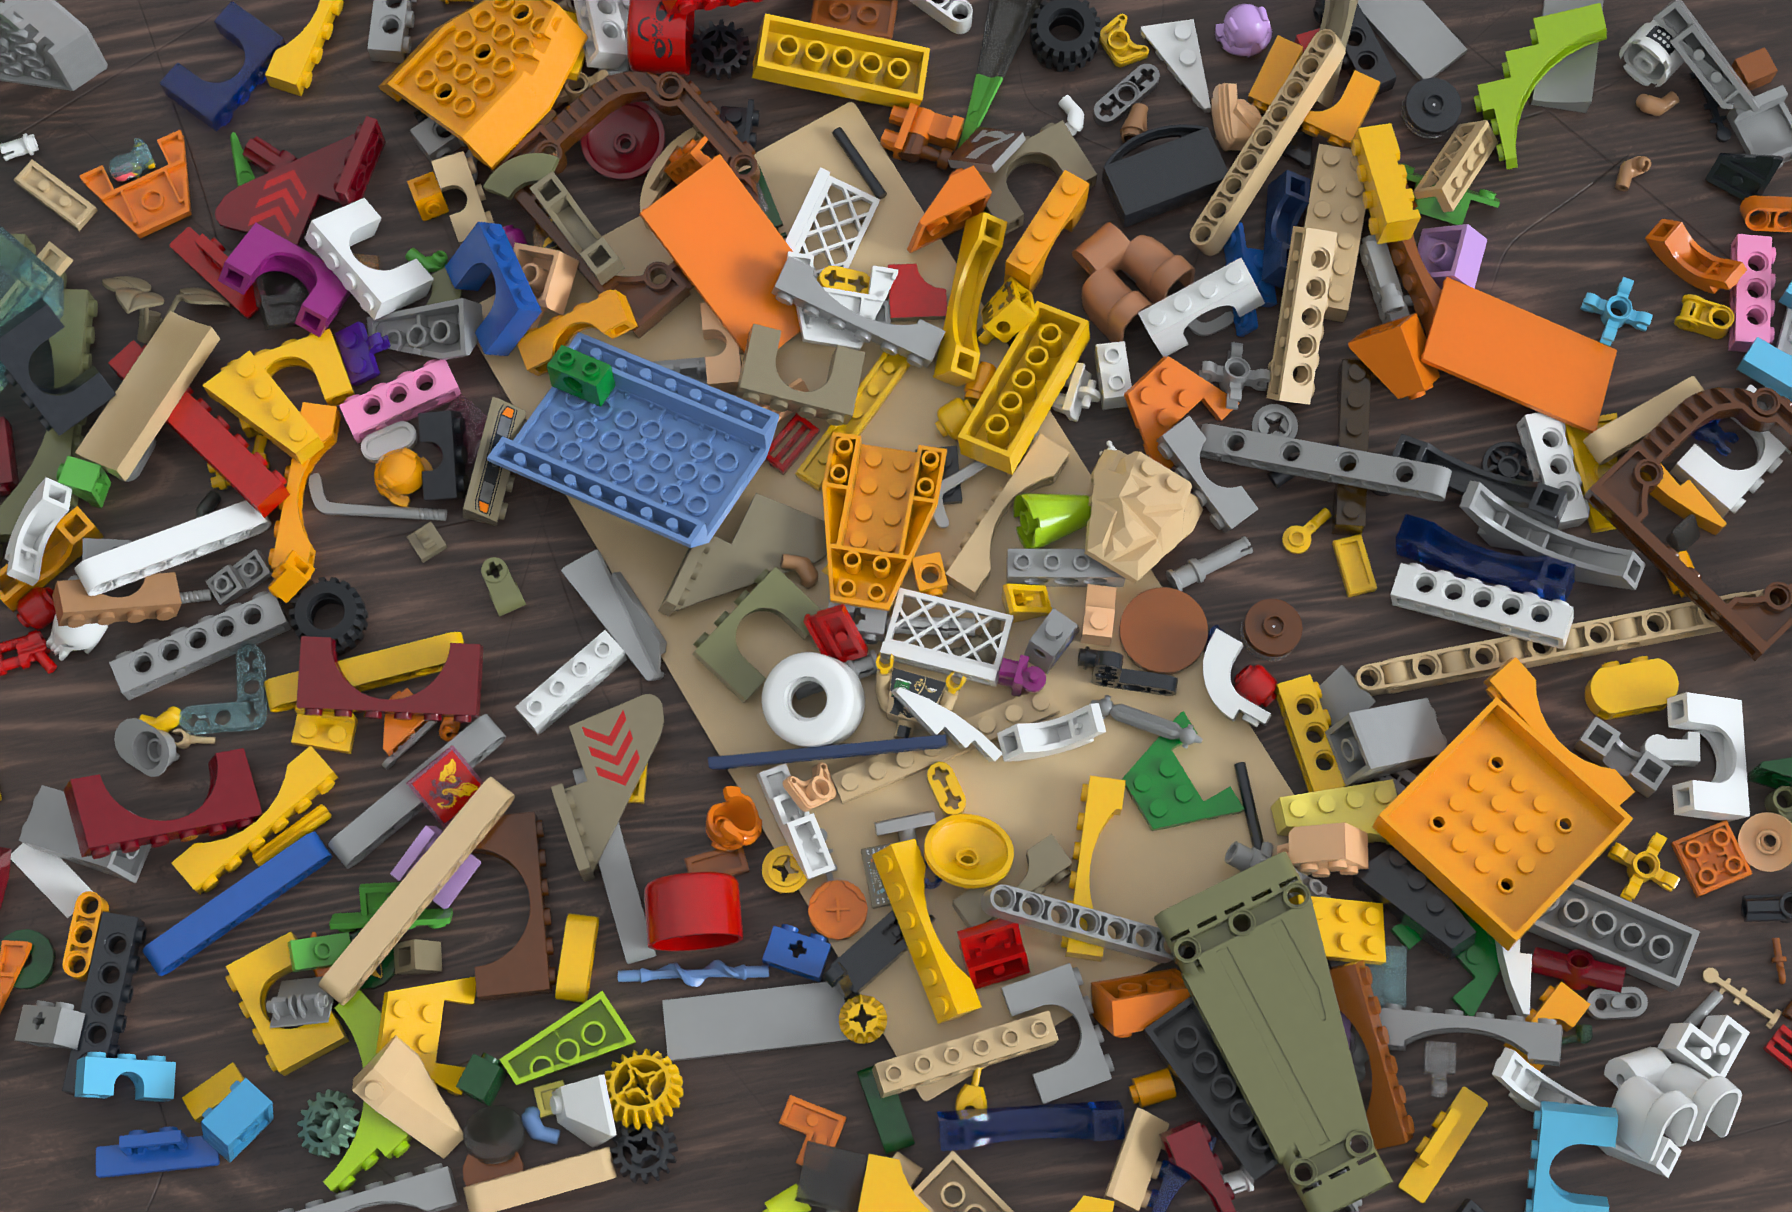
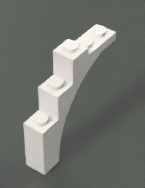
(1531, 1087)

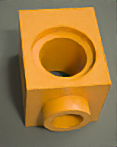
(929, 564)

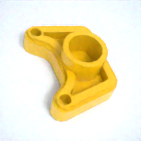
(1119, 45)

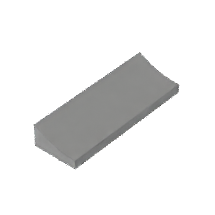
(1571, 80)

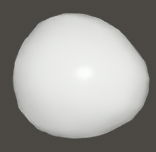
(78, 638)

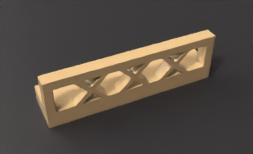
(1459, 165)

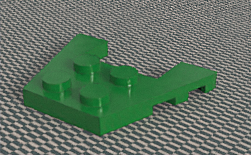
(1166, 792)
(1478, 960)

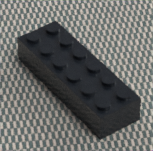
(1199, 1068)

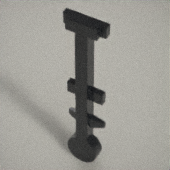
(1723, 133)

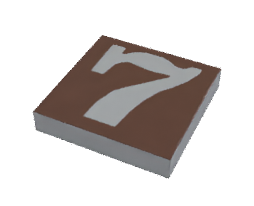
(987, 149)

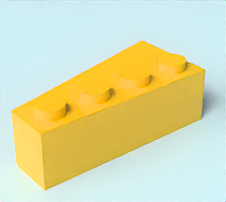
(1384, 184)
(259, 401)

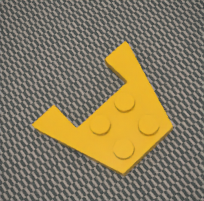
(416, 1019)

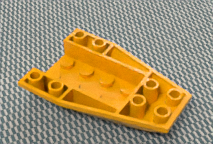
(876, 516)

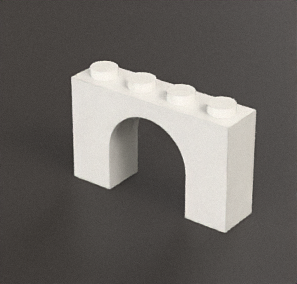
(374, 289)
(1170, 316)
(1724, 486)
(1722, 725)

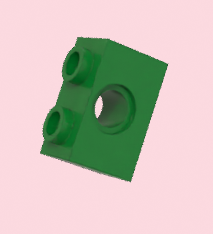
(581, 375)

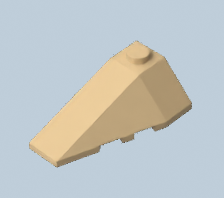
(407, 1096)

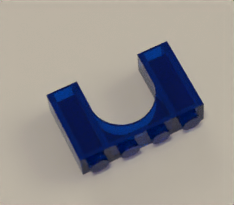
(217, 101)

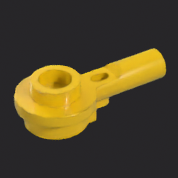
(1298, 538)

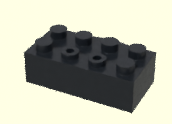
(1164, 174)

